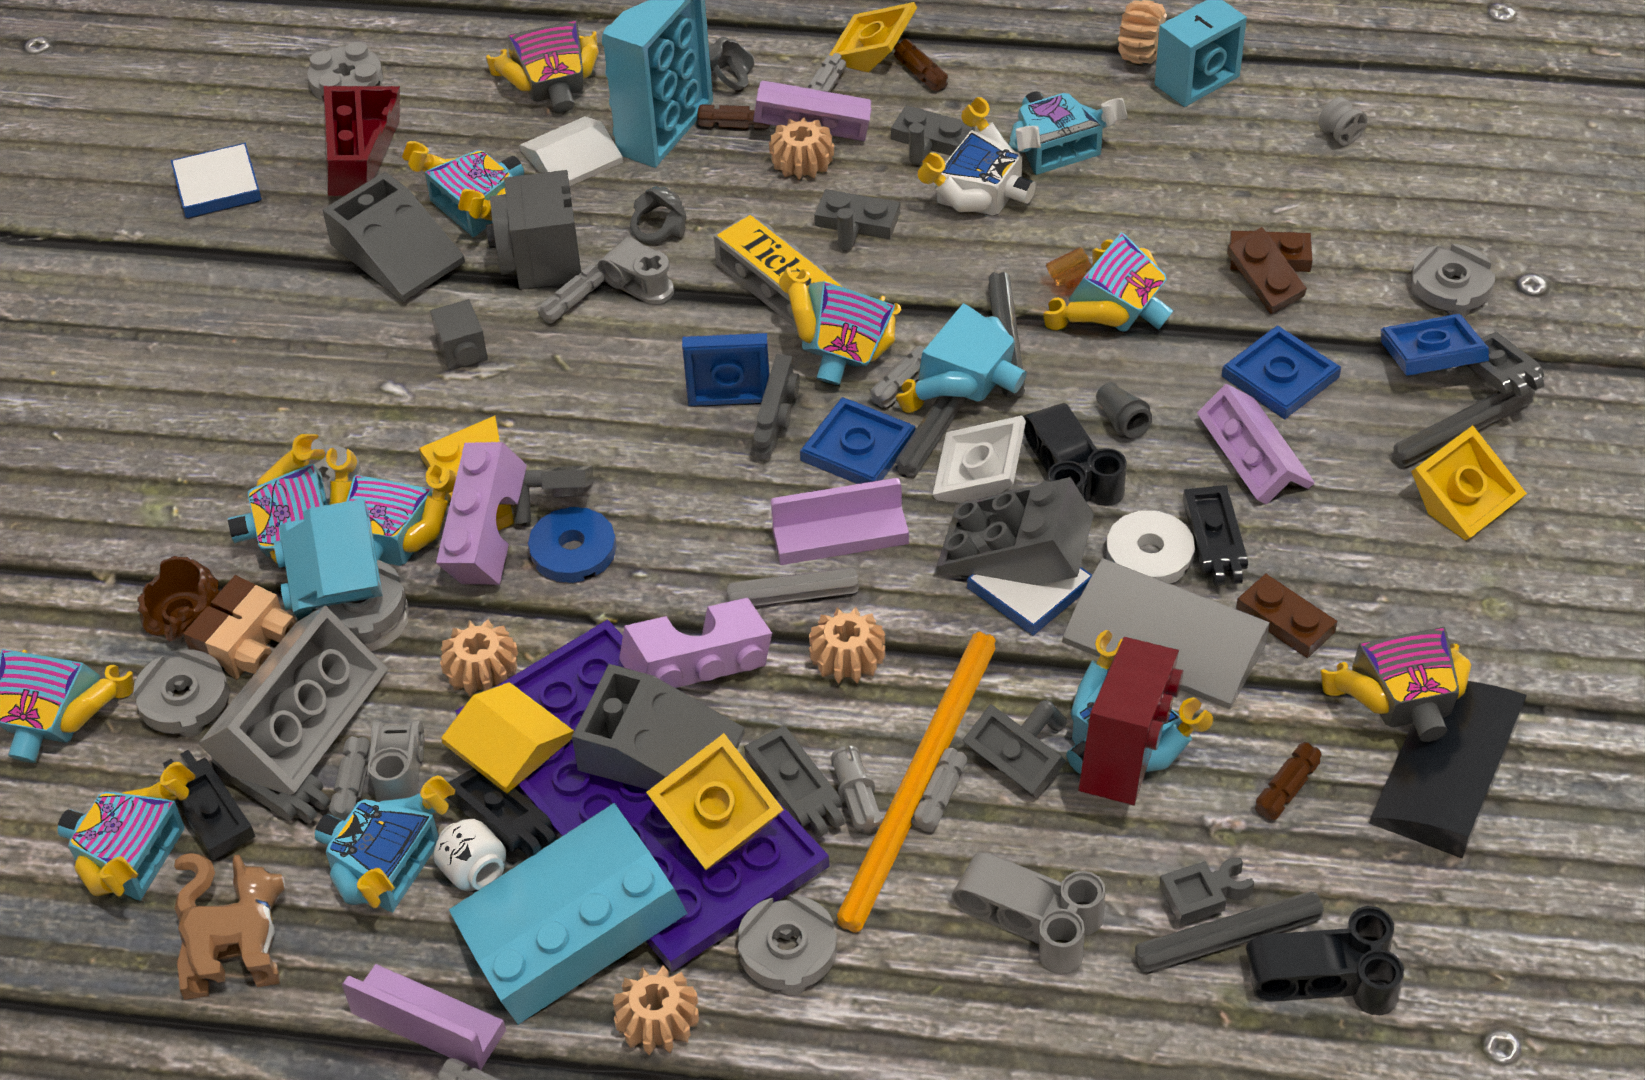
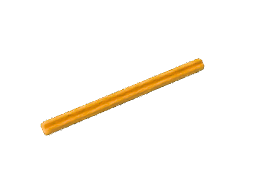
(898, 817)

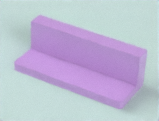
(842, 114)
(1252, 443)
(839, 521)
(424, 1016)

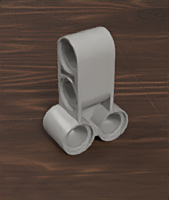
(1034, 906)

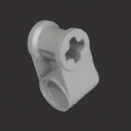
(638, 271)
(396, 759)

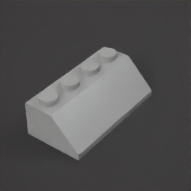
(295, 704)

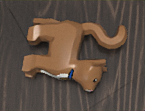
(225, 930)

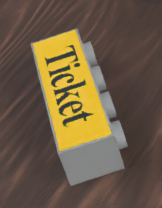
(758, 259)

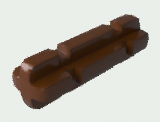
(921, 65)
(727, 117)
(1288, 781)

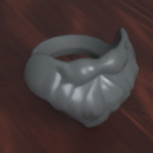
(730, 53)
(674, 221)

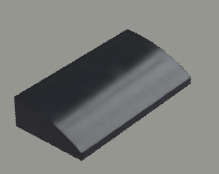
(1445, 782)

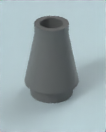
(1125, 411)

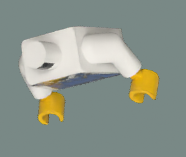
(980, 171)

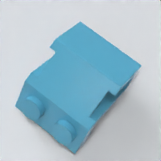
(328, 558)

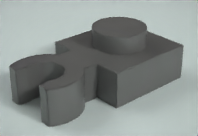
(1199, 893)

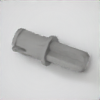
(856, 789)

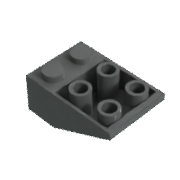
(391, 236)
(1020, 535)
(644, 729)

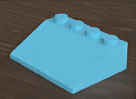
(657, 75)
(567, 913)

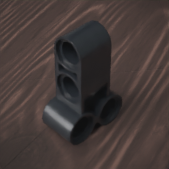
(1069, 452)
(1330, 963)

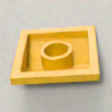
(872, 36)
(1466, 484)
(505, 735)
(715, 802)

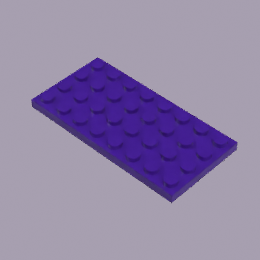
(715, 898)

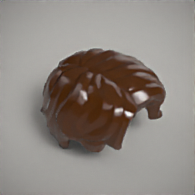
(176, 597)

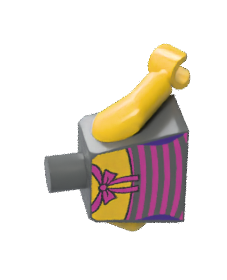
(548, 62)
(1405, 680)

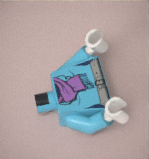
(1061, 129)

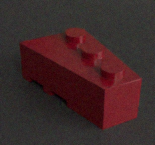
(357, 133)
(1129, 719)

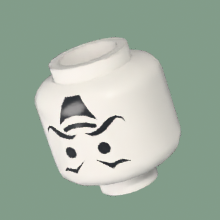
(469, 854)

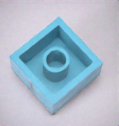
(1200, 51)

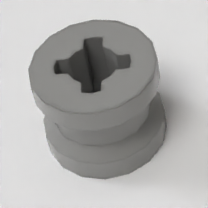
(1342, 121)

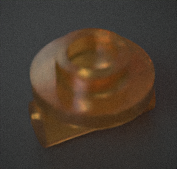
(1069, 268)

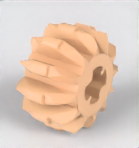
(1141, 31)
(801, 148)
(847, 645)
(478, 657)
(656, 1010)

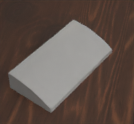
(1213, 640)

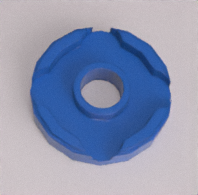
(572, 525)

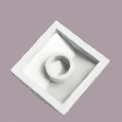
(578, 147)
(979, 460)

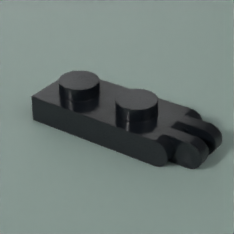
(1215, 533)
(212, 809)
(507, 815)

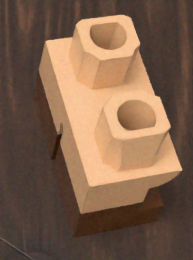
(239, 627)

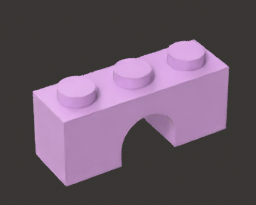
(470, 540)
(731, 643)

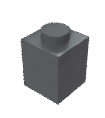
(459, 334)

